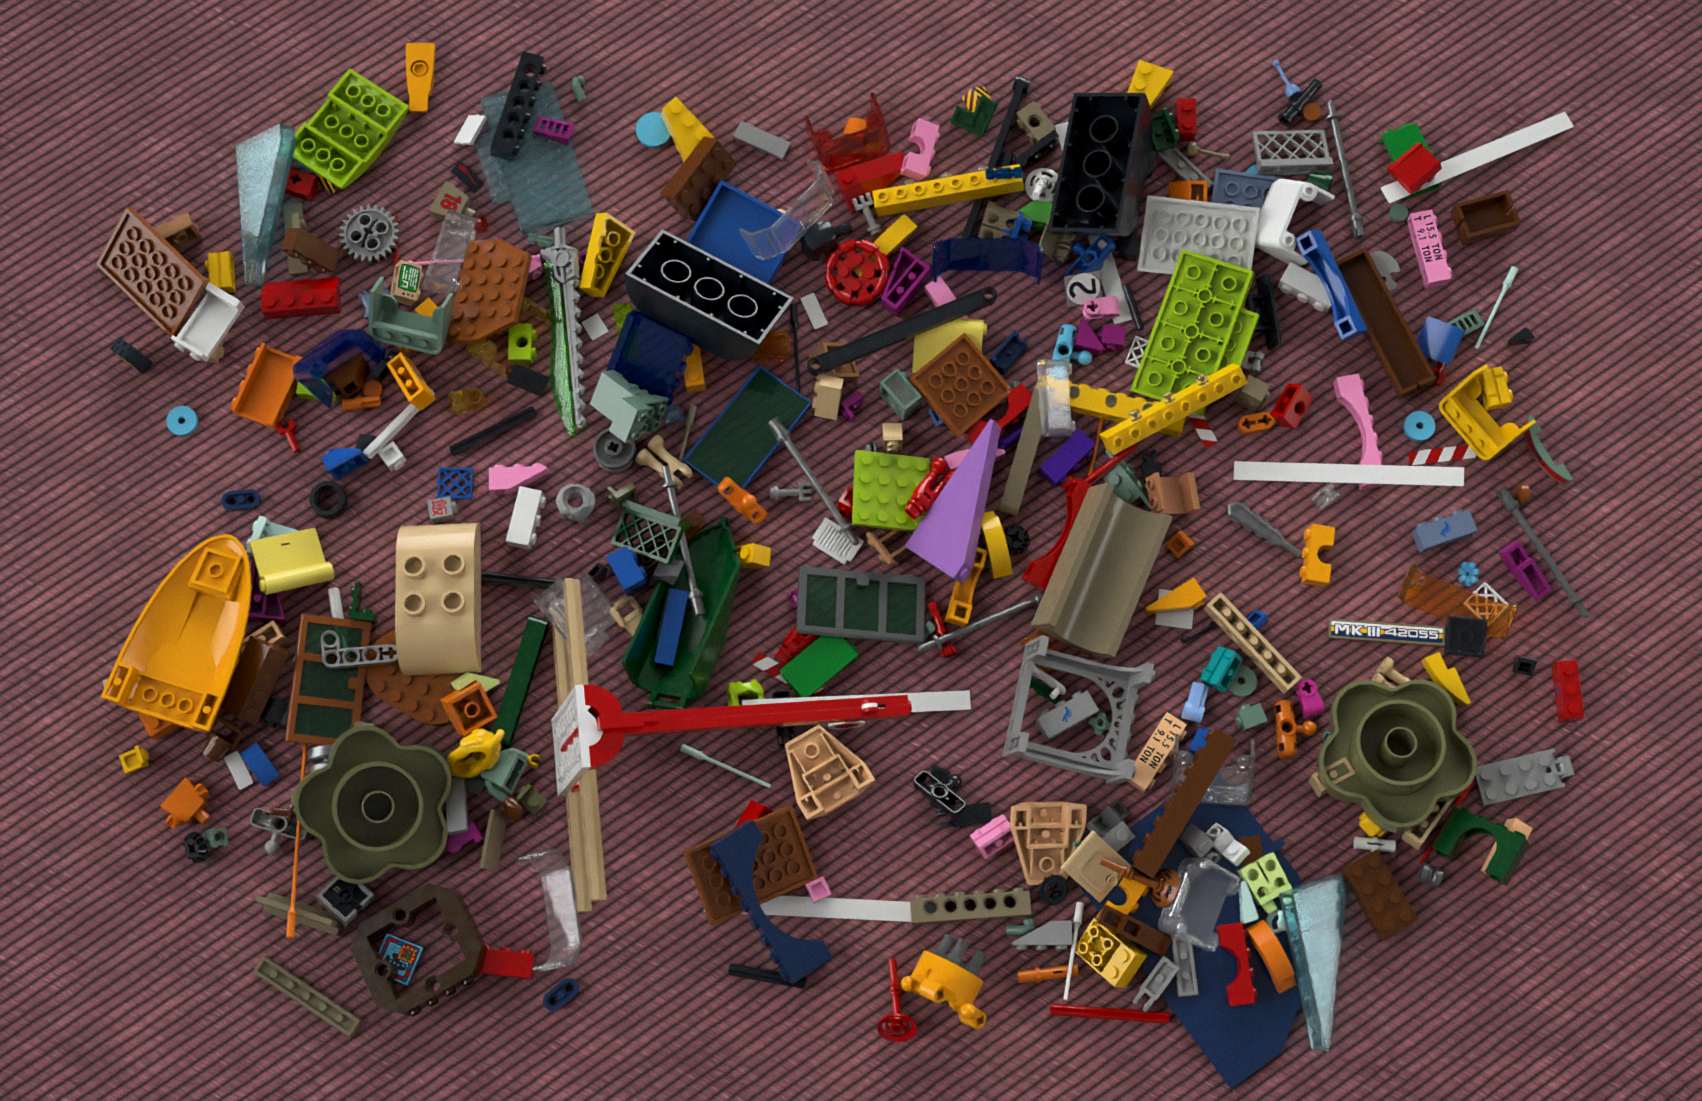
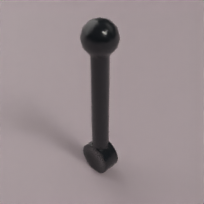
(1184, 639)

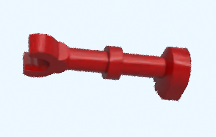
(948, 650)

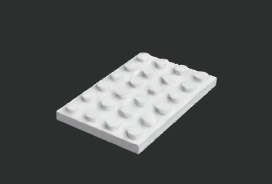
(1199, 227)

